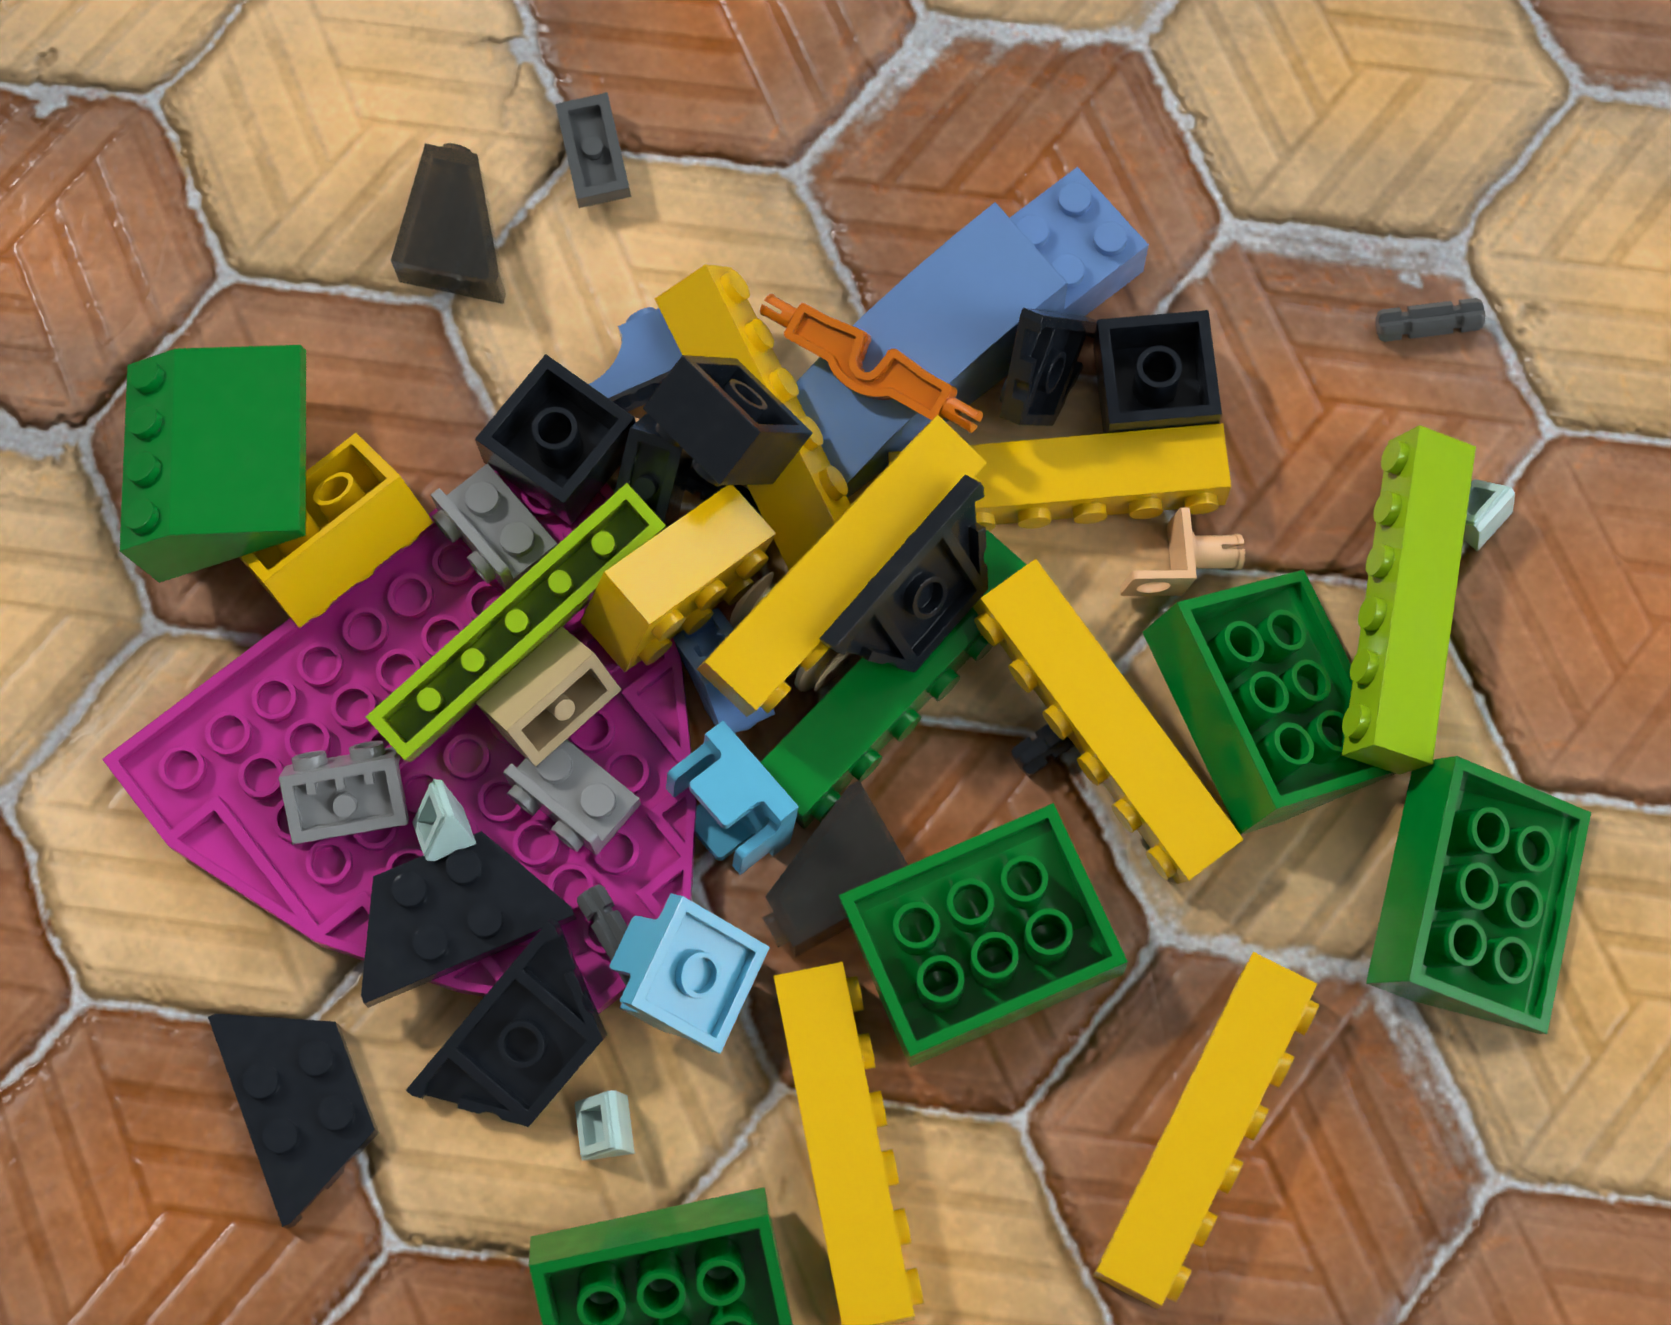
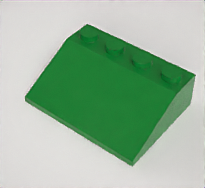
(213, 456)
(1262, 697)
(1479, 895)
(983, 934)
(665, 1267)

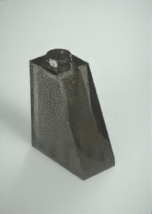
(449, 228)
(839, 856)

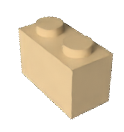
(548, 696)

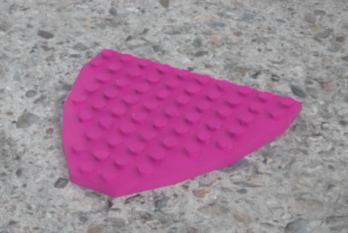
(216, 759)

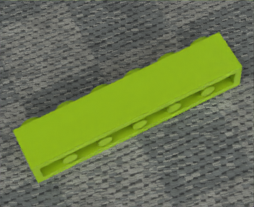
(1408, 601)
(513, 625)

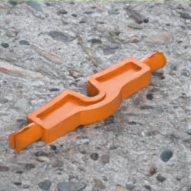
(892, 378)

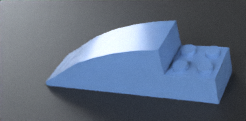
(964, 311)

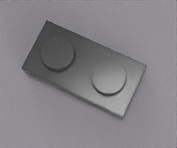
(593, 150)

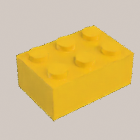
(354, 522)
(678, 579)

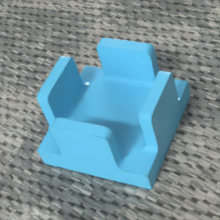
(738, 797)
(687, 972)

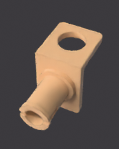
(1186, 555)

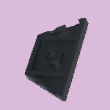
(1043, 365)
(920, 588)
(450, 915)
(519, 1037)
(296, 1102)

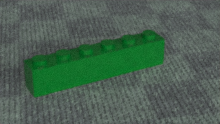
(872, 706)

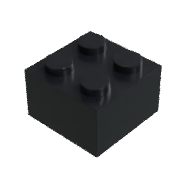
(1156, 372)
(726, 421)
(556, 439)

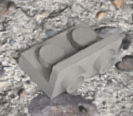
(494, 526)
(343, 792)
(575, 795)

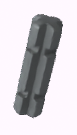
(1430, 319)
(607, 924)

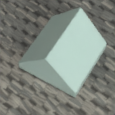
(1487, 510)
(441, 823)
(604, 1126)

